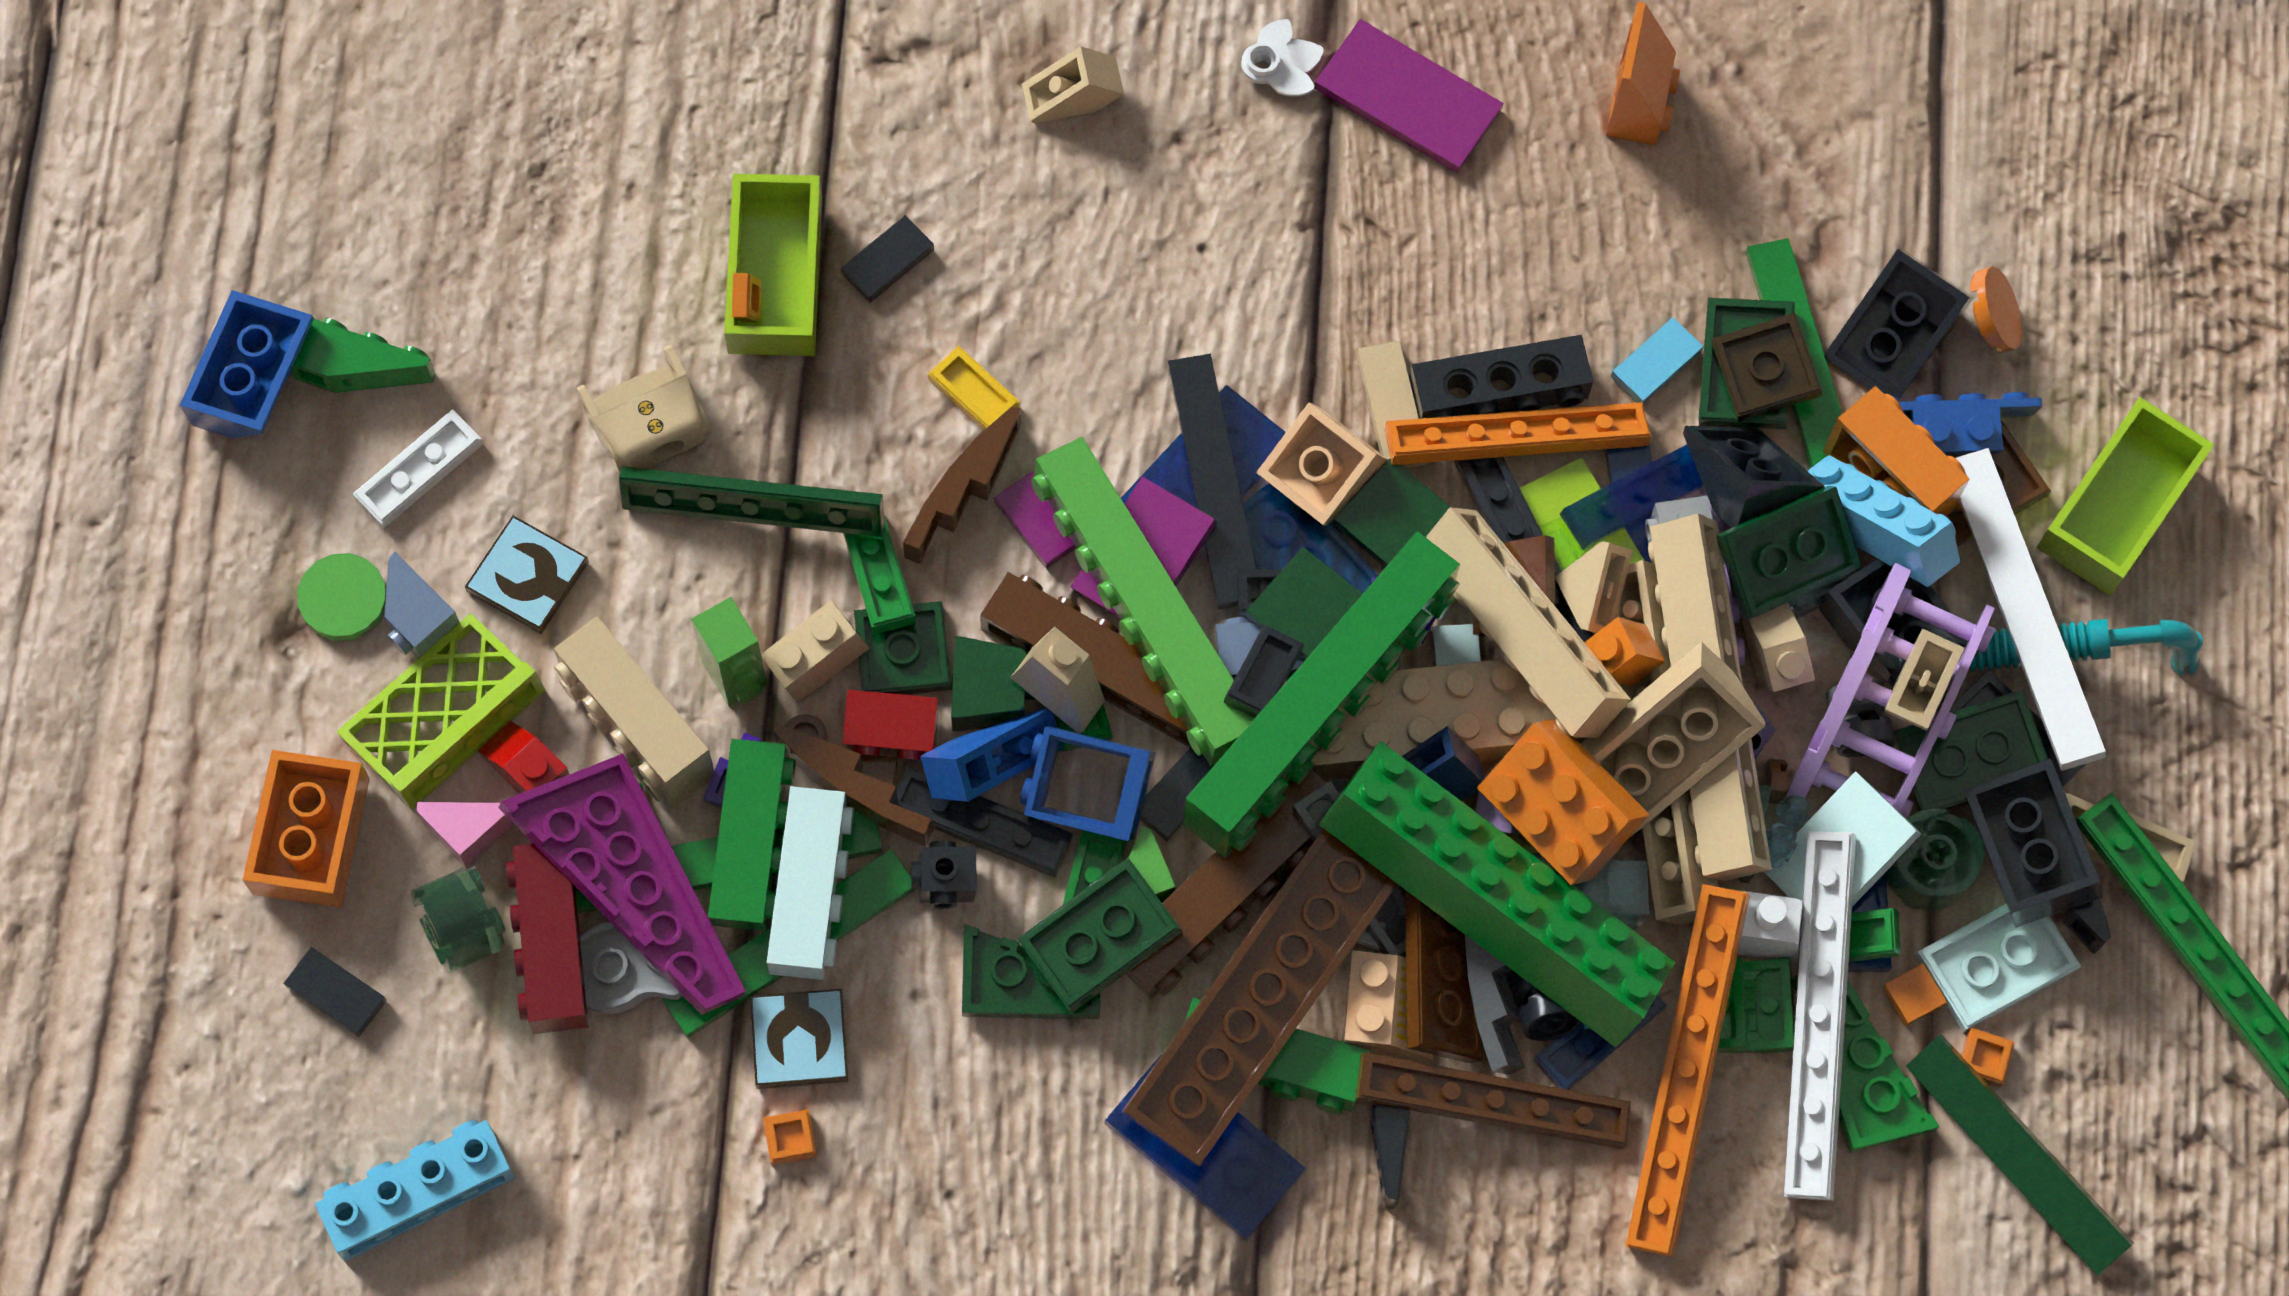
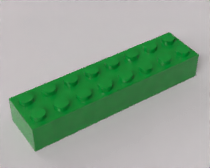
(1321, 696)
(1498, 894)

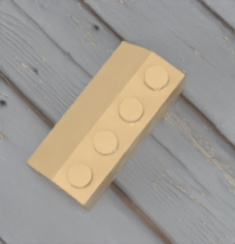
(1677, 730)

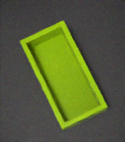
(778, 241)
(2125, 496)

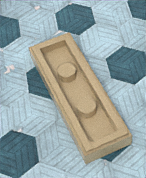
(1387, 389)

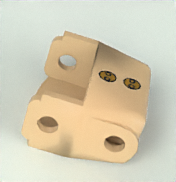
(648, 416)

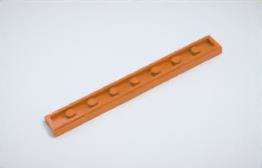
(1687, 1070)

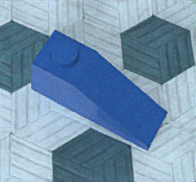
(984, 757)

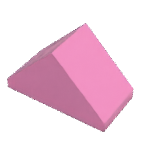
(464, 827)

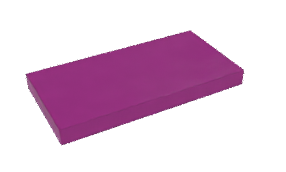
(1408, 96)

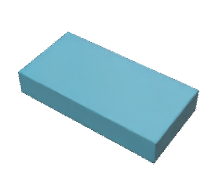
(1657, 361)

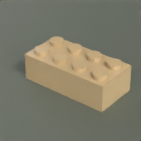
(634, 713)

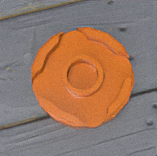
(1997, 310)

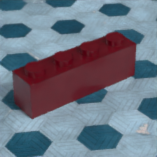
(549, 943)

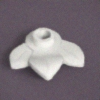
(1288, 60)

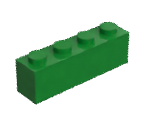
(750, 834)
(1314, 1070)

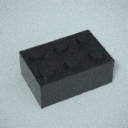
(2033, 843)

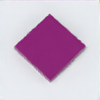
(1033, 521)

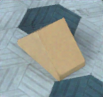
(1595, 585)
(1924, 679)

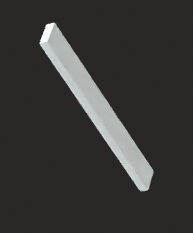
(2028, 615)
(1820, 1016)

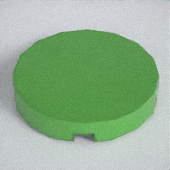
(342, 597)

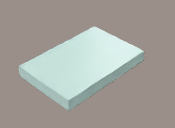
(1879, 832)
(1996, 965)

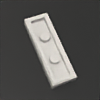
(418, 469)

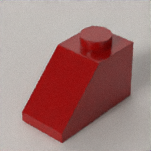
(522, 758)

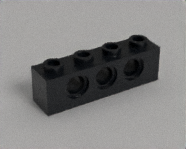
(1560, 358)

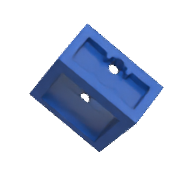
(1133, 792)

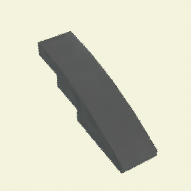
(1493, 1008)

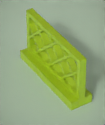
(459, 739)

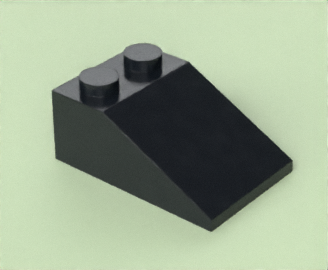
(1898, 325)
(1745, 472)
(1852, 601)

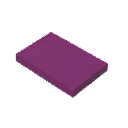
(1170, 527)

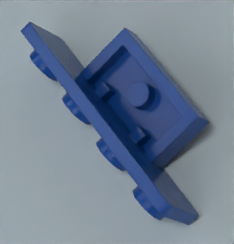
(1971, 421)

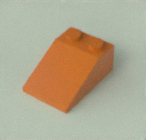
(1643, 82)

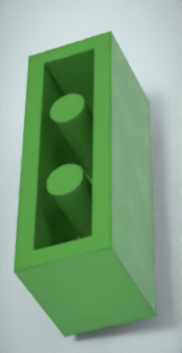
(730, 652)

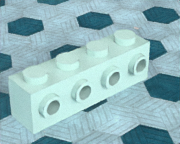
(808, 883)

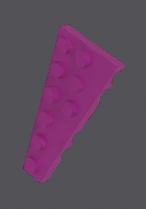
(619, 858)

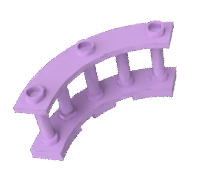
(1859, 685)

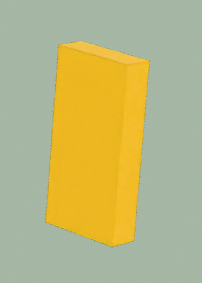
(972, 388)

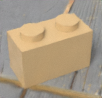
(814, 651)

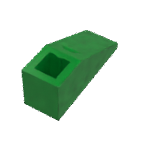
(354, 362)

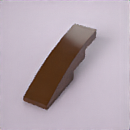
(969, 475)
(840, 770)

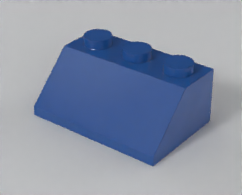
(244, 366)

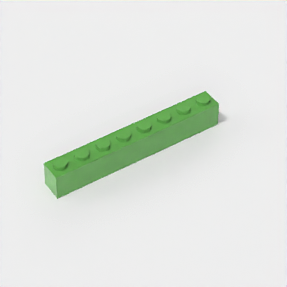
(1141, 595)

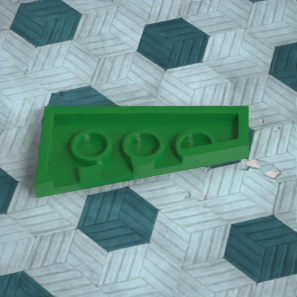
(1874, 1094)

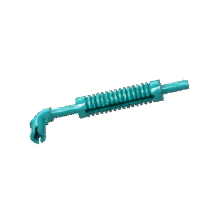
(2096, 639)

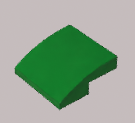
(1759, 1008)

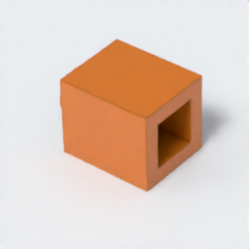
(1626, 650)

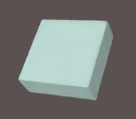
(1455, 644)

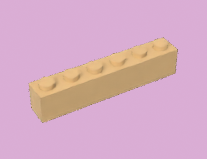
(1528, 627)

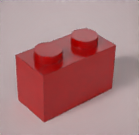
(891, 722)

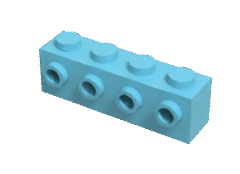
(1890, 524)
(414, 1189)

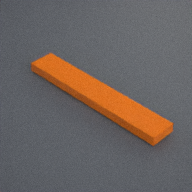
(1517, 433)

